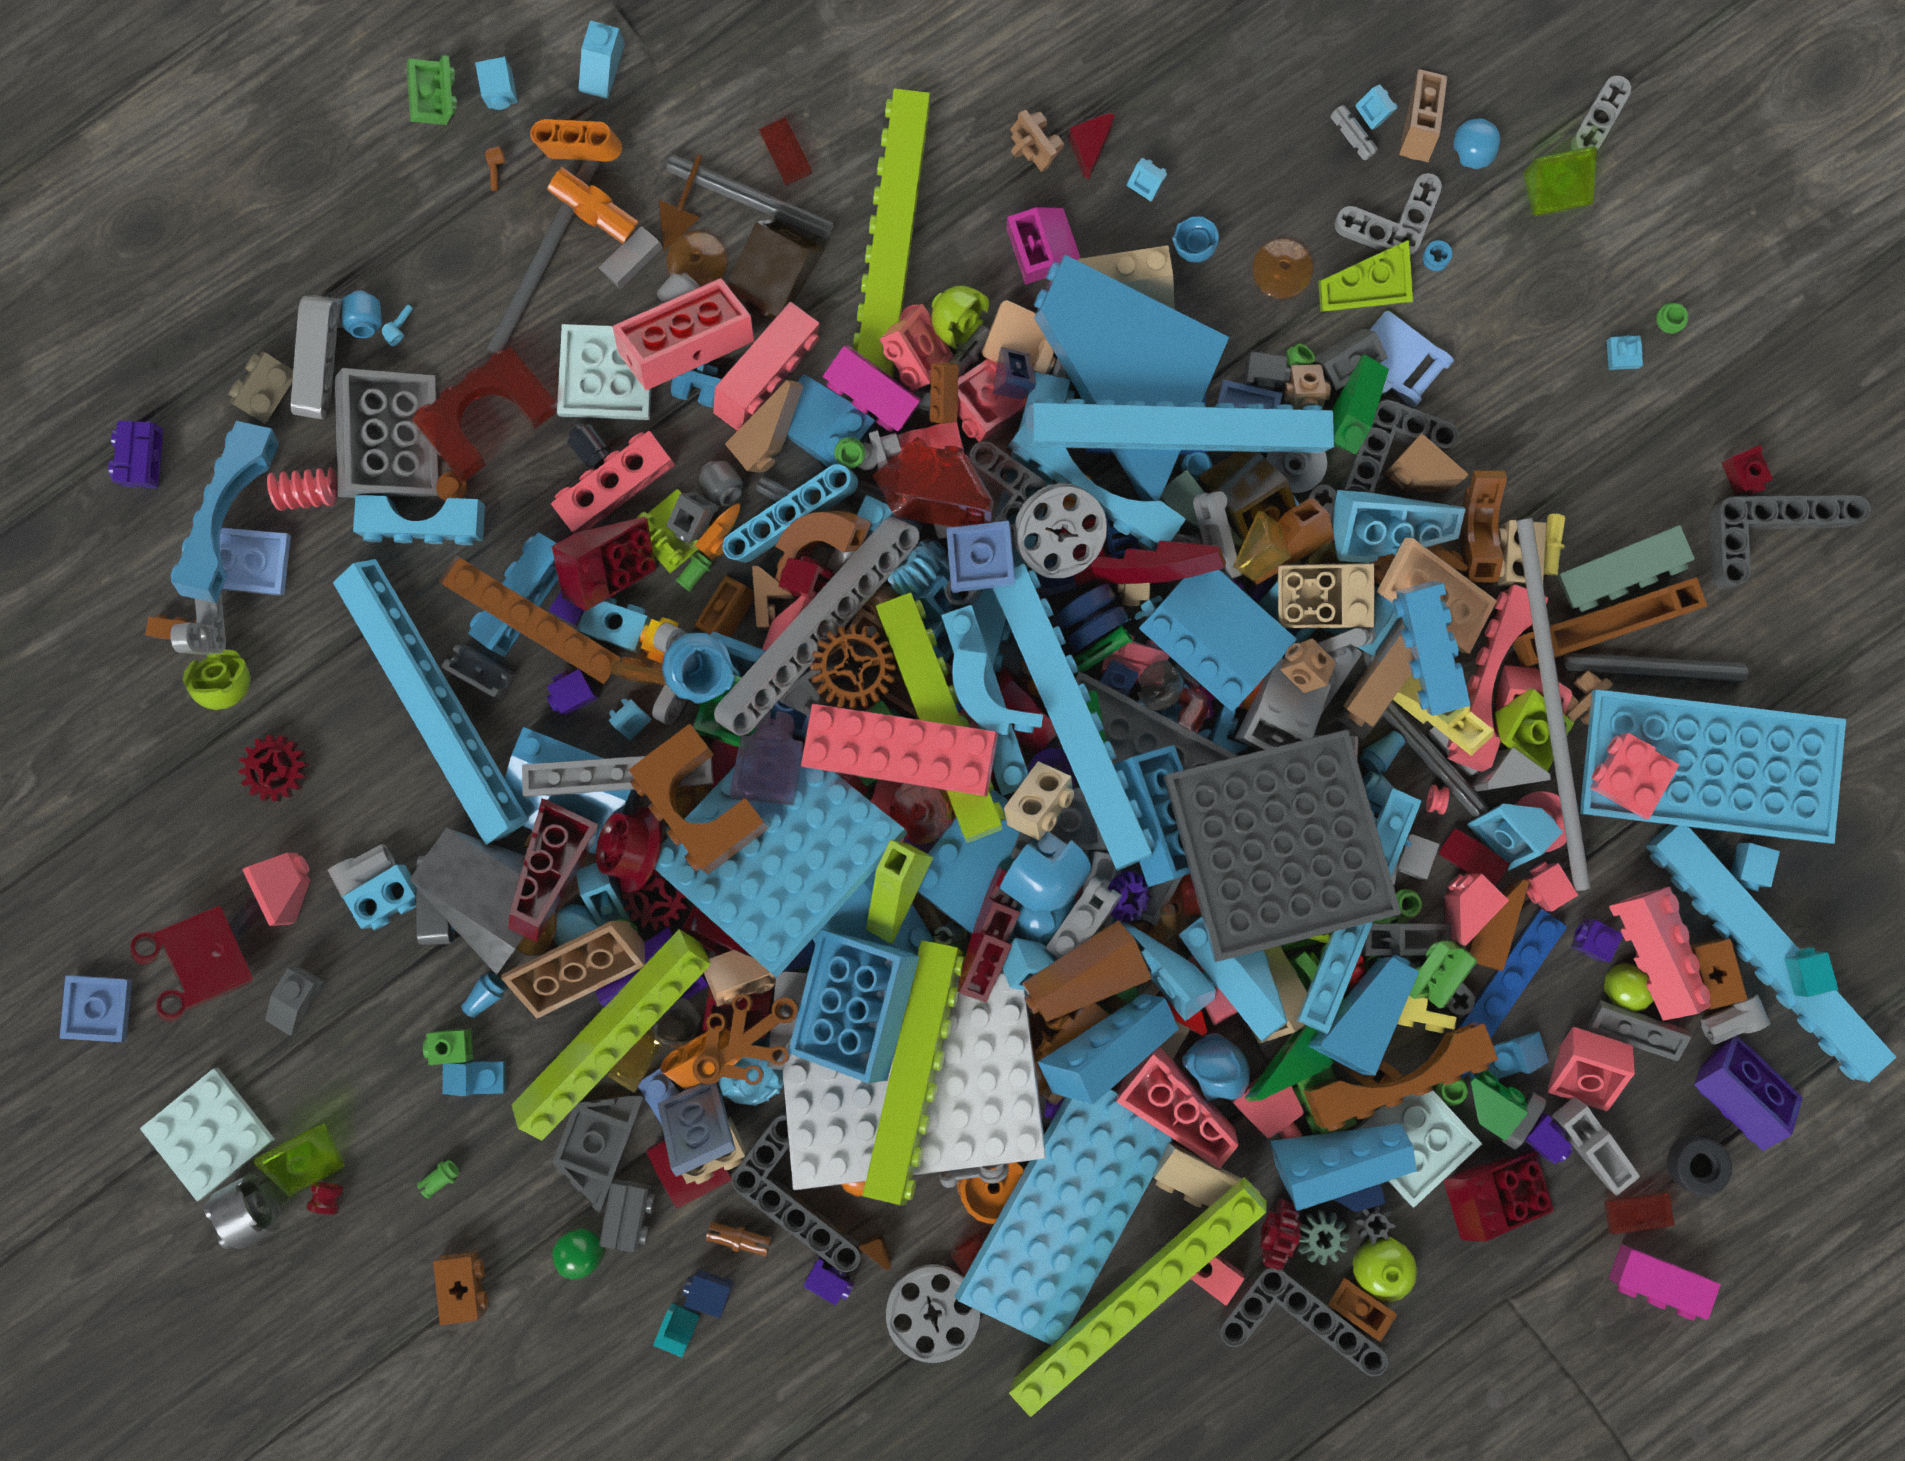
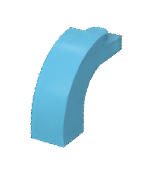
(971, 692)

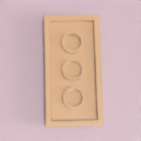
(1466, 601)

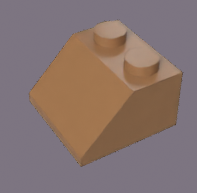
(1424, 469)

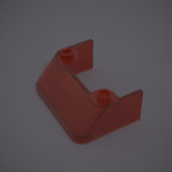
(945, 485)

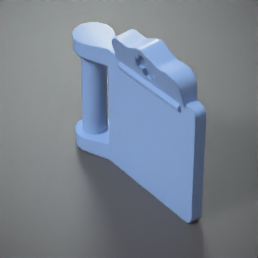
(1405, 353)

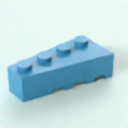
(1431, 647)
(1109, 1050)
(1341, 1162)

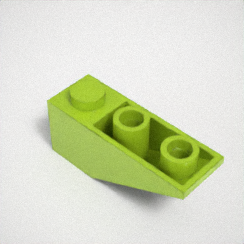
(895, 888)

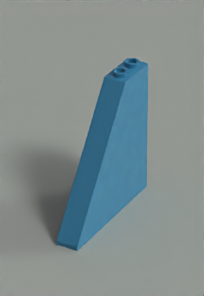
(1125, 351)

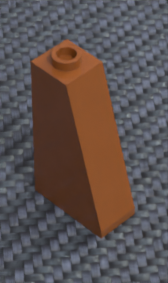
(1087, 974)

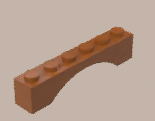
(528, 619)
(1615, 620)
(1458, 1052)

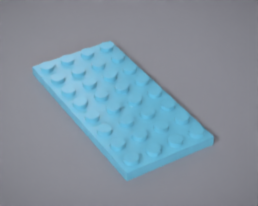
(1735, 763)
(1064, 1217)

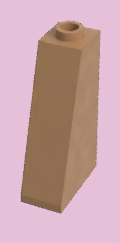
(1381, 680)

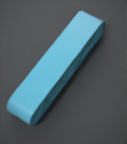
(775, 514)

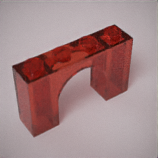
(502, 376)

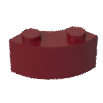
(1018, 698)

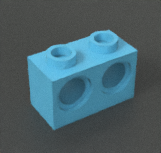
(380, 891)

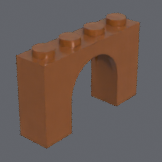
(659, 778)

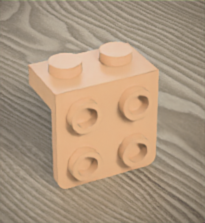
(1017, 330)

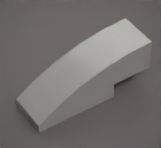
(1595, 1146)

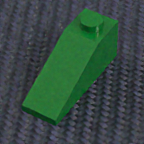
(1358, 404)
(1290, 1065)

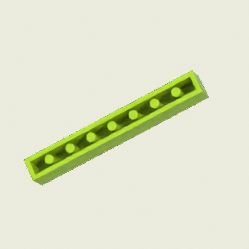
(934, 701)
(610, 1035)
(913, 1074)

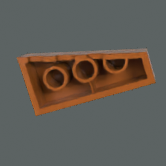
(1059, 1031)

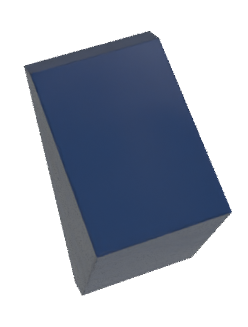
(1014, 374)

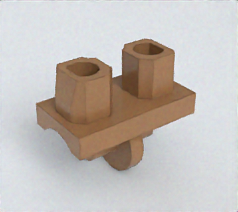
(1032, 142)
(1586, 683)

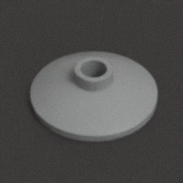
(1310, 473)

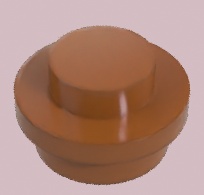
(450, 487)

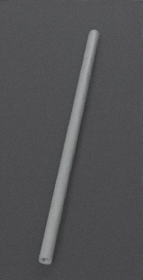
(1553, 704)

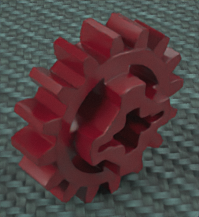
(278, 756)
(649, 910)
(1280, 1234)

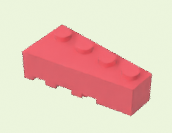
(765, 366)
(1664, 952)
(1177, 1107)

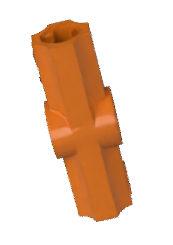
(592, 205)

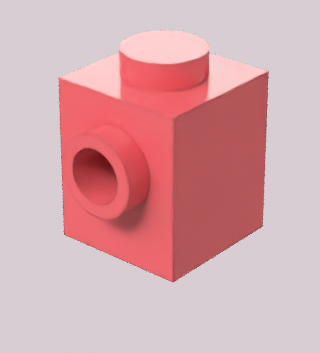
(1549, 886)

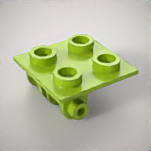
(666, 546)

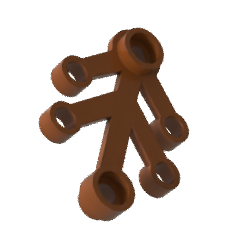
(741, 1043)

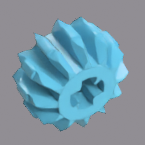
(914, 572)

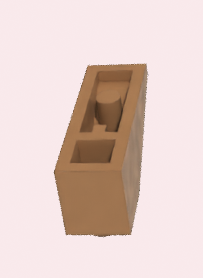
(1423, 116)
(766, 430)

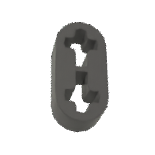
(1535, 1107)

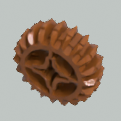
(867, 663)

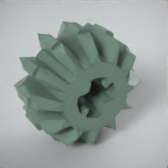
(1332, 1235)

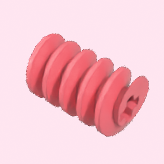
(303, 492)

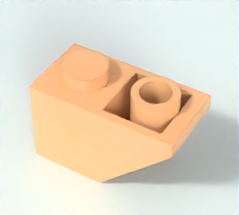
(736, 974)

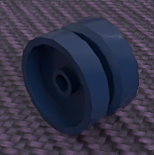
(1088, 615)

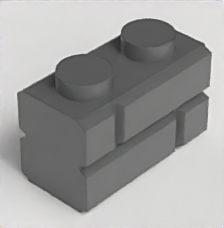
(626, 1216)

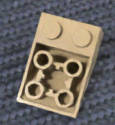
(1326, 595)

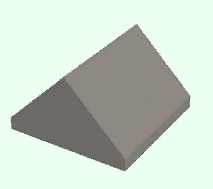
(1510, 769)

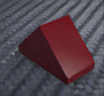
(1088, 141)

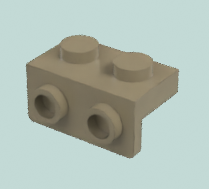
(261, 387)

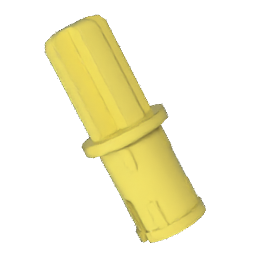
(1553, 544)

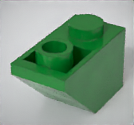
(1496, 1106)

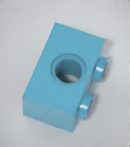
(595, 624)

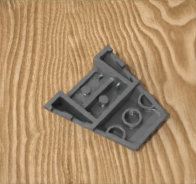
(473, 892)

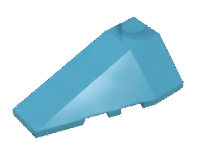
(1376, 524)
(1173, 975)
(1243, 981)

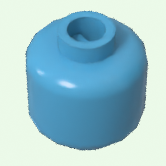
(361, 314)

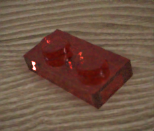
(785, 151)
(1639, 1213)

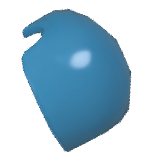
(1477, 143)
(1196, 239)

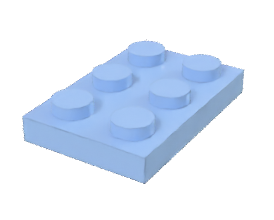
(254, 560)

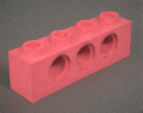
(630, 483)

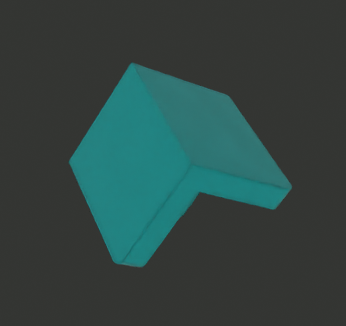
(676, 1330)

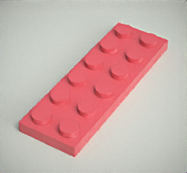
(899, 749)

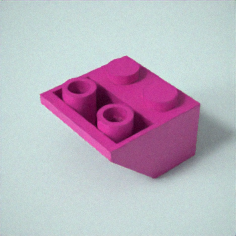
(1039, 240)

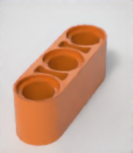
(576, 140)
(680, 1061)

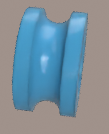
(1428, 258)

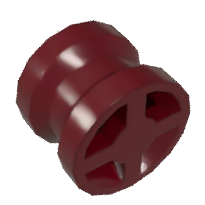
(324, 1198)

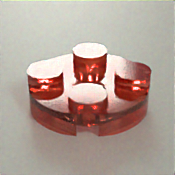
(937, 816)

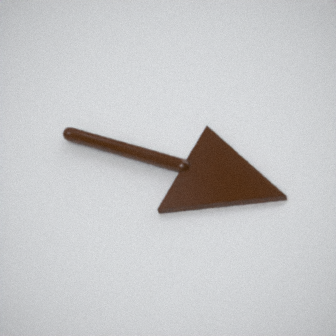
(675, 219)

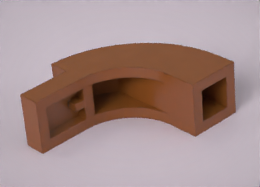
(1480, 526)
(837, 528)

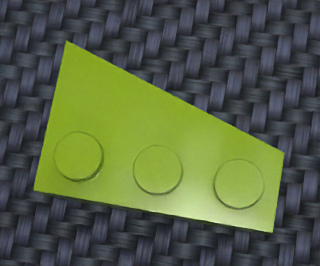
(1372, 282)

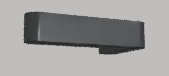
(1396, 430)
(1016, 490)
(1773, 517)
(790, 1201)
(1304, 1312)

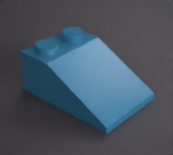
(824, 420)

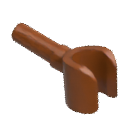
(494, 157)

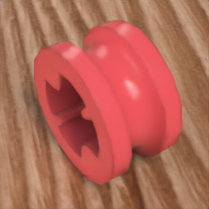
(1437, 799)

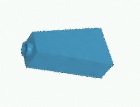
(1368, 1016)

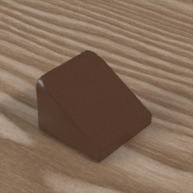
(877, 1250)

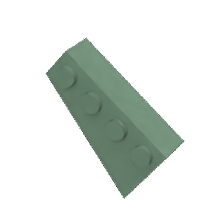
(1626, 567)

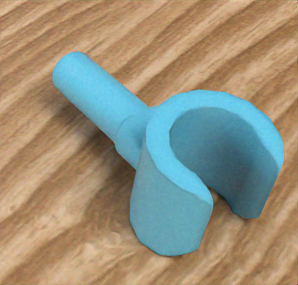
(391, 330)

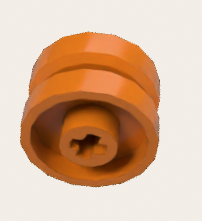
(987, 1202)

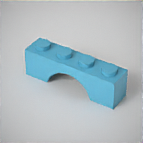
(457, 521)

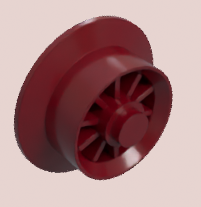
(629, 848)

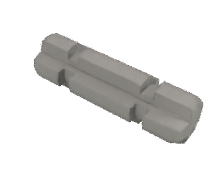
(1354, 132)

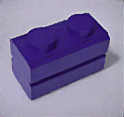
(136, 454)

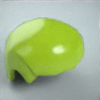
(1628, 987)

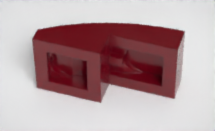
(1473, 857)

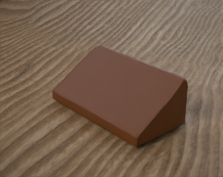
(726, 608)

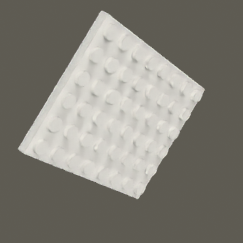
(981, 1111)

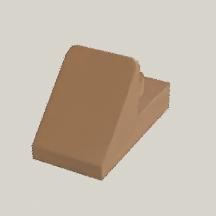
(766, 589)

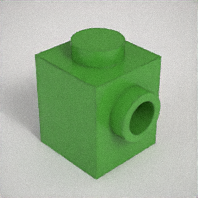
(448, 1046)

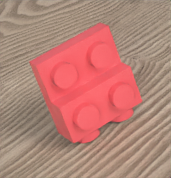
(914, 347)
(979, 407)
(1633, 775)

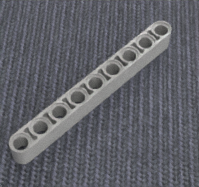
(826, 612)

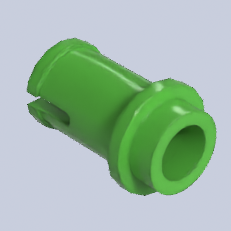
(694, 571)
(440, 1177)

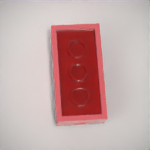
(683, 333)

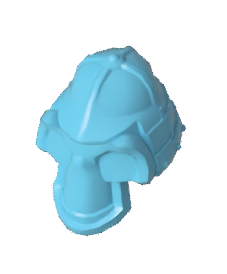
(747, 1094)

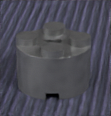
(243, 1212)

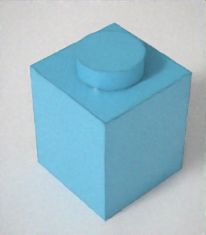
(496, 83)
(1754, 866)

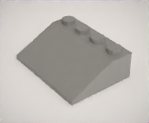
(376, 438)

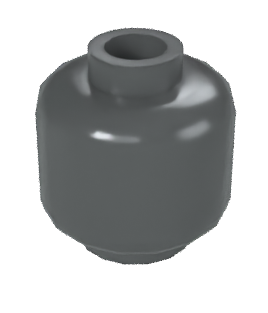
(720, 483)

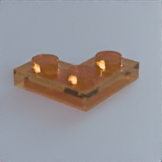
(634, 670)

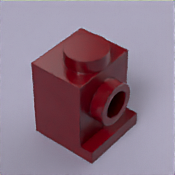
(1738, 471)

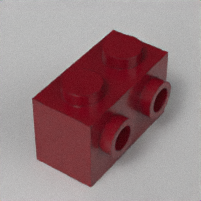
(804, 577)

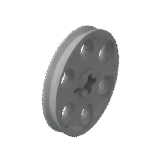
(1055, 518)
(924, 1326)

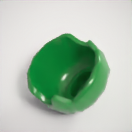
(577, 1254)

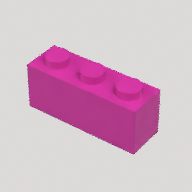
(871, 389)
(1663, 1283)

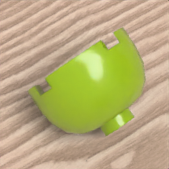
(958, 313)
(218, 680)
(1385, 1269)

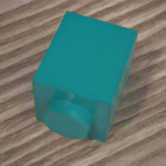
(1810, 972)

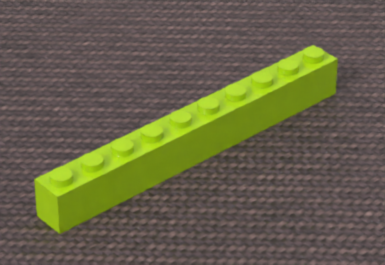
(893, 223)
(1138, 1296)

